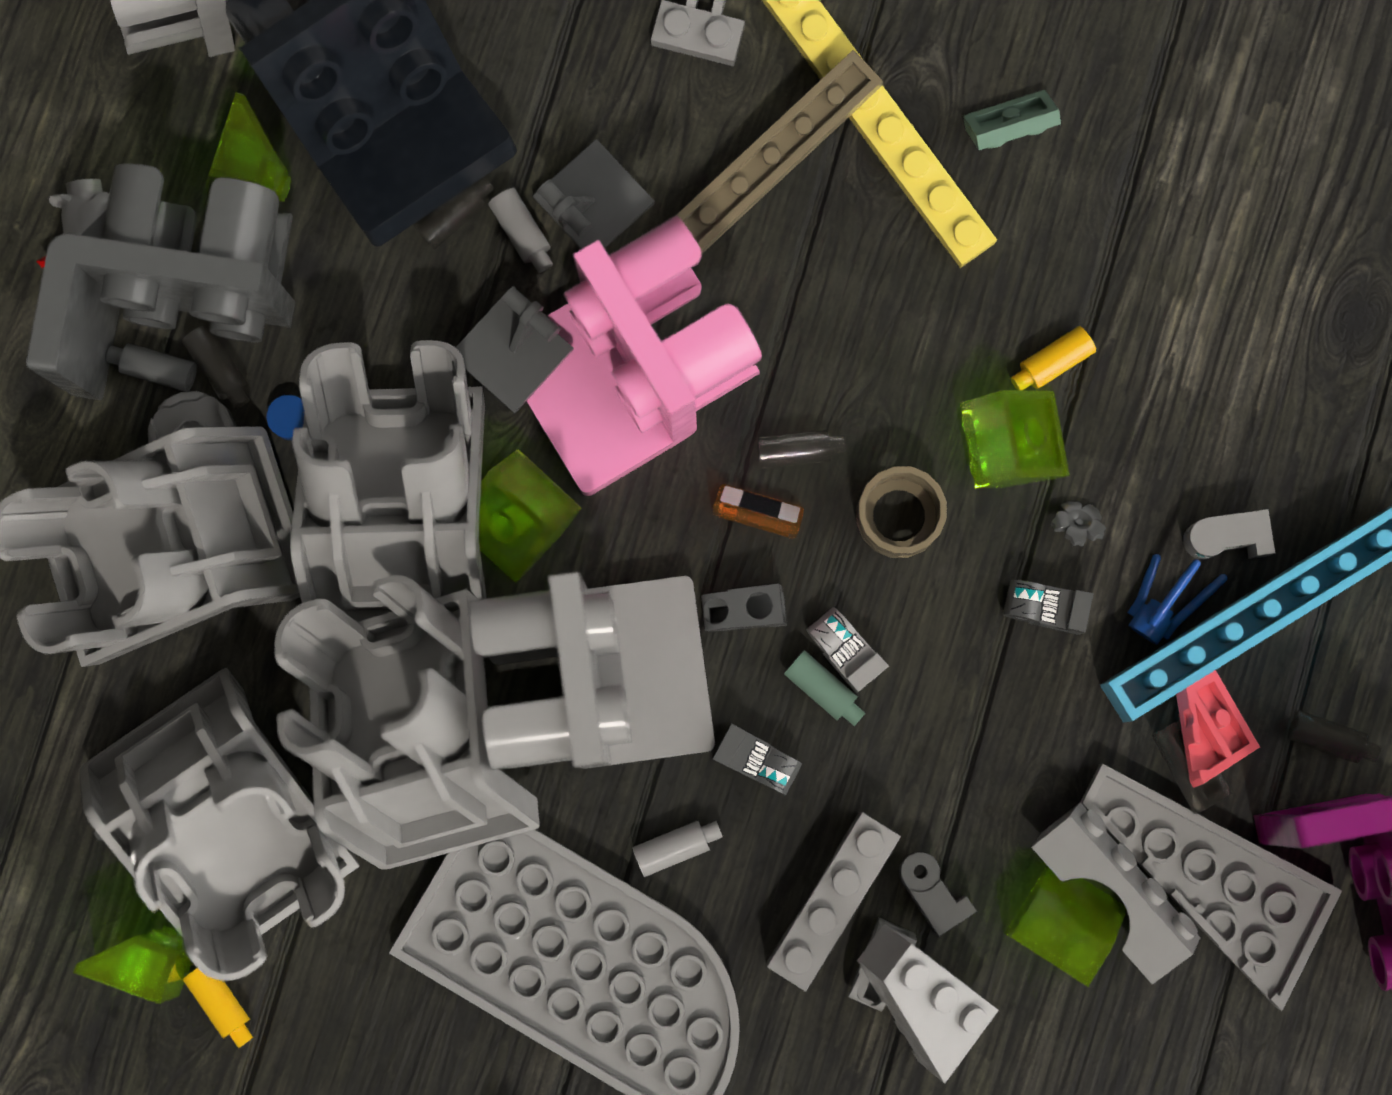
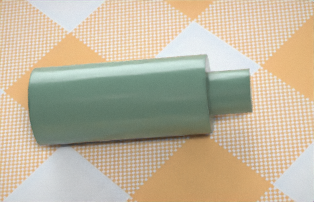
(824, 688)

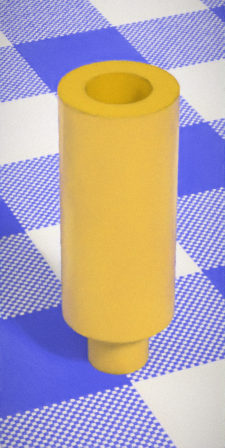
(1054, 359)
(220, 1006)

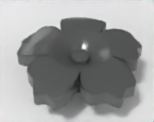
(1078, 522)

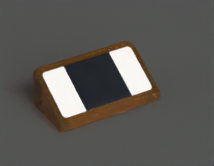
(758, 511)

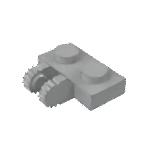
(698, 31)

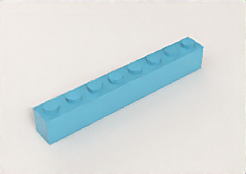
(1252, 618)

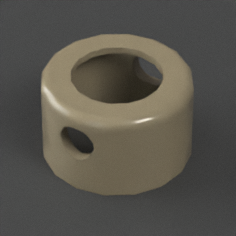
(924, 489)

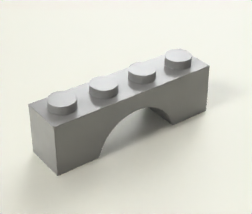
(1083, 849)
(833, 901)

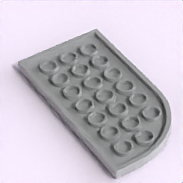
(578, 965)

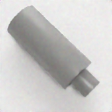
(521, 229)
(675, 846)

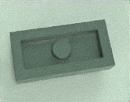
(1012, 120)

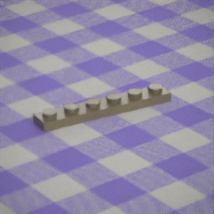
(779, 149)

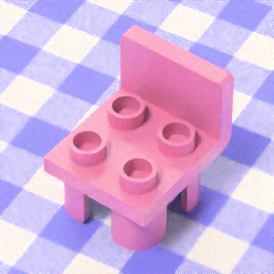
(621, 387)

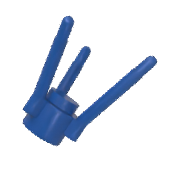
(1153, 619)

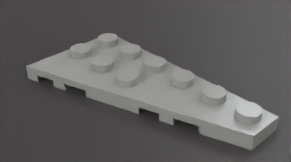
(1237, 893)

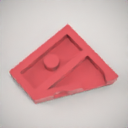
(1212, 729)

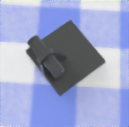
(593, 198)
(513, 349)

